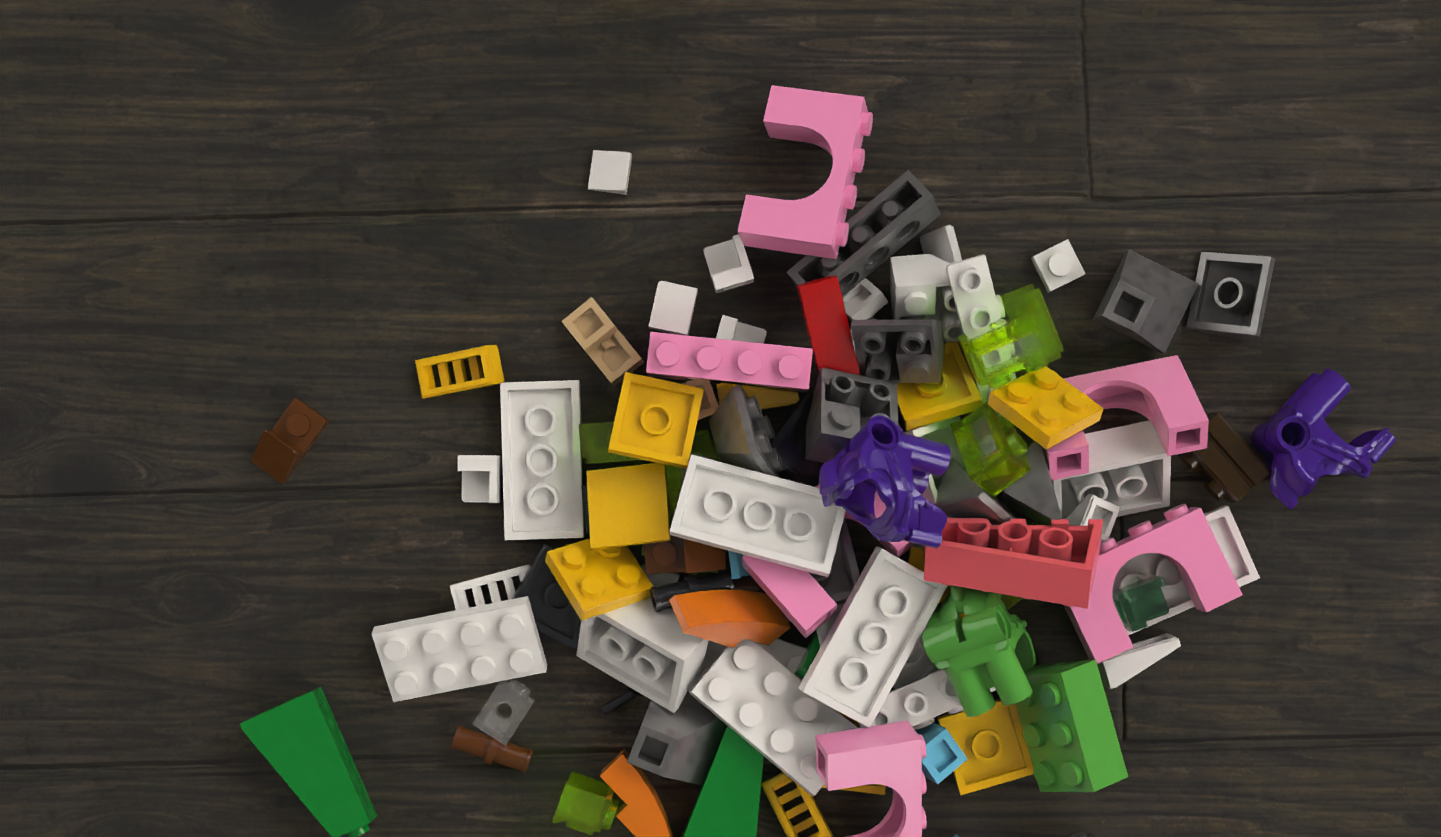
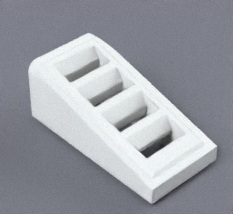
(459, 594)
(1134, 660)

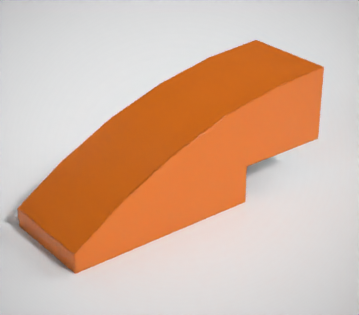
(730, 616)
(642, 807)

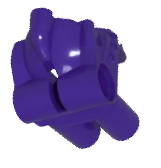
(1303, 446)
(899, 470)

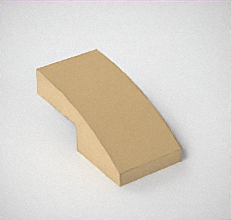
(602, 341)

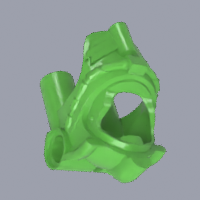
(981, 649)

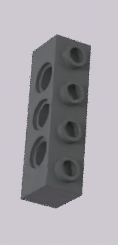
(874, 234)

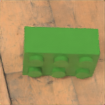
(1070, 728)

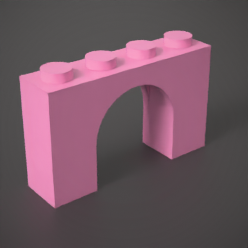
(816, 222)
(729, 360)
(1152, 388)
(1186, 543)
(798, 592)
(879, 755)

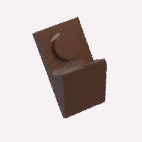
(289, 440)
(682, 556)

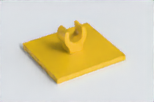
(628, 505)

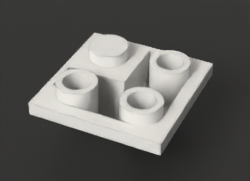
(923, 292)

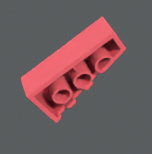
(1018, 559)

